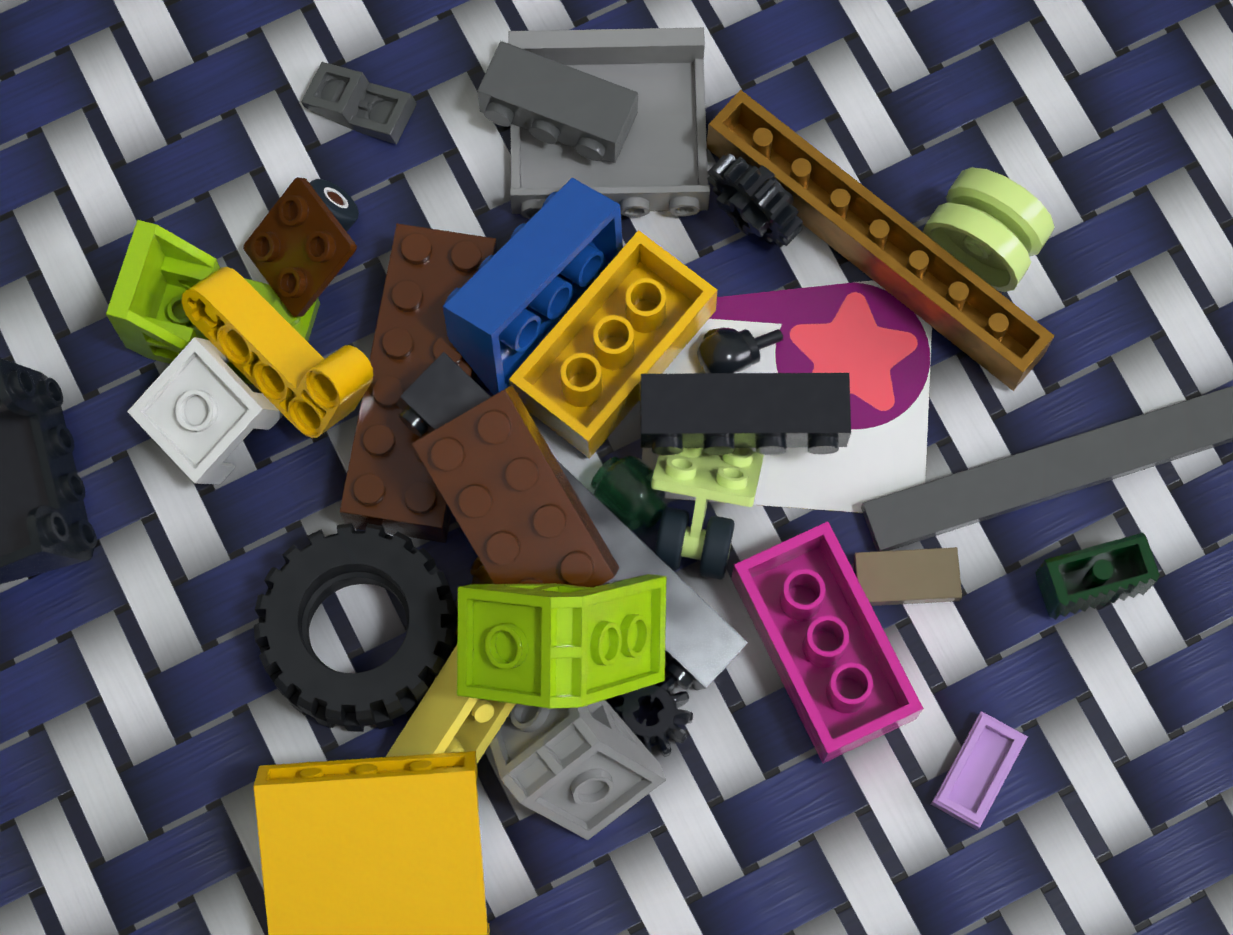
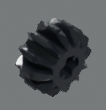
(667, 717)

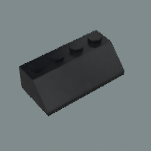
(745, 412)

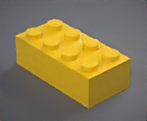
(621, 327)

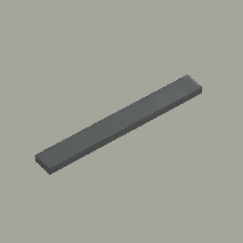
(1050, 471)

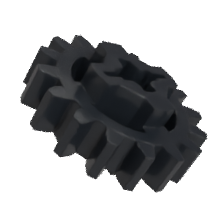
(755, 200)

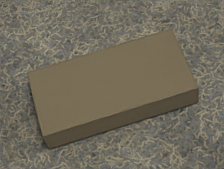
(909, 576)

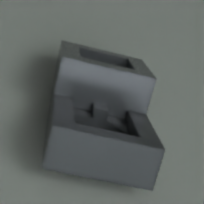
(359, 105)

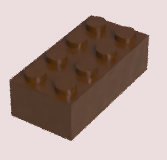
(514, 497)

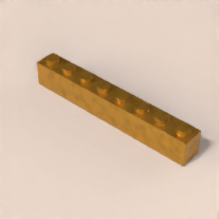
(884, 243)

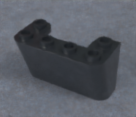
(40, 489)

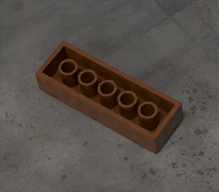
(385, 474)

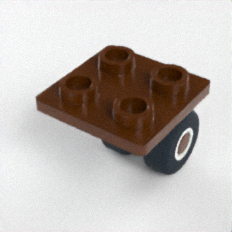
(304, 241)

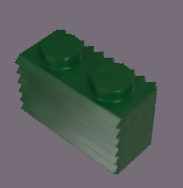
(1097, 575)

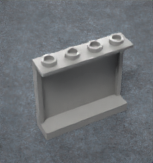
(667, 145)

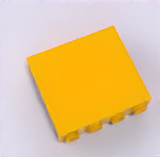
(372, 846)

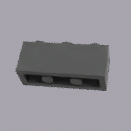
(557, 103)

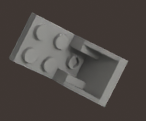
(574, 764)

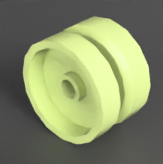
(991, 226)

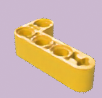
(274, 356)

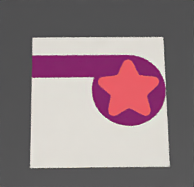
(837, 330)

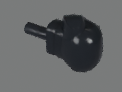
(733, 351)

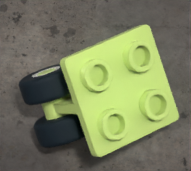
(707, 477)

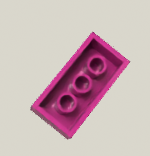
(826, 642)

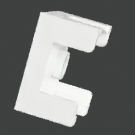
(202, 412)

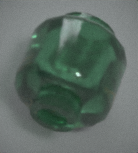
(627, 491)

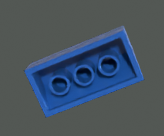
(532, 281)

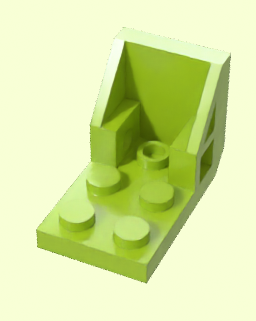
(150, 289)
(560, 641)

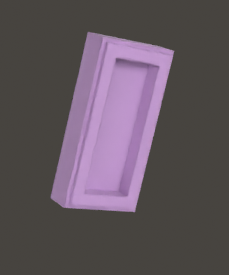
(979, 770)

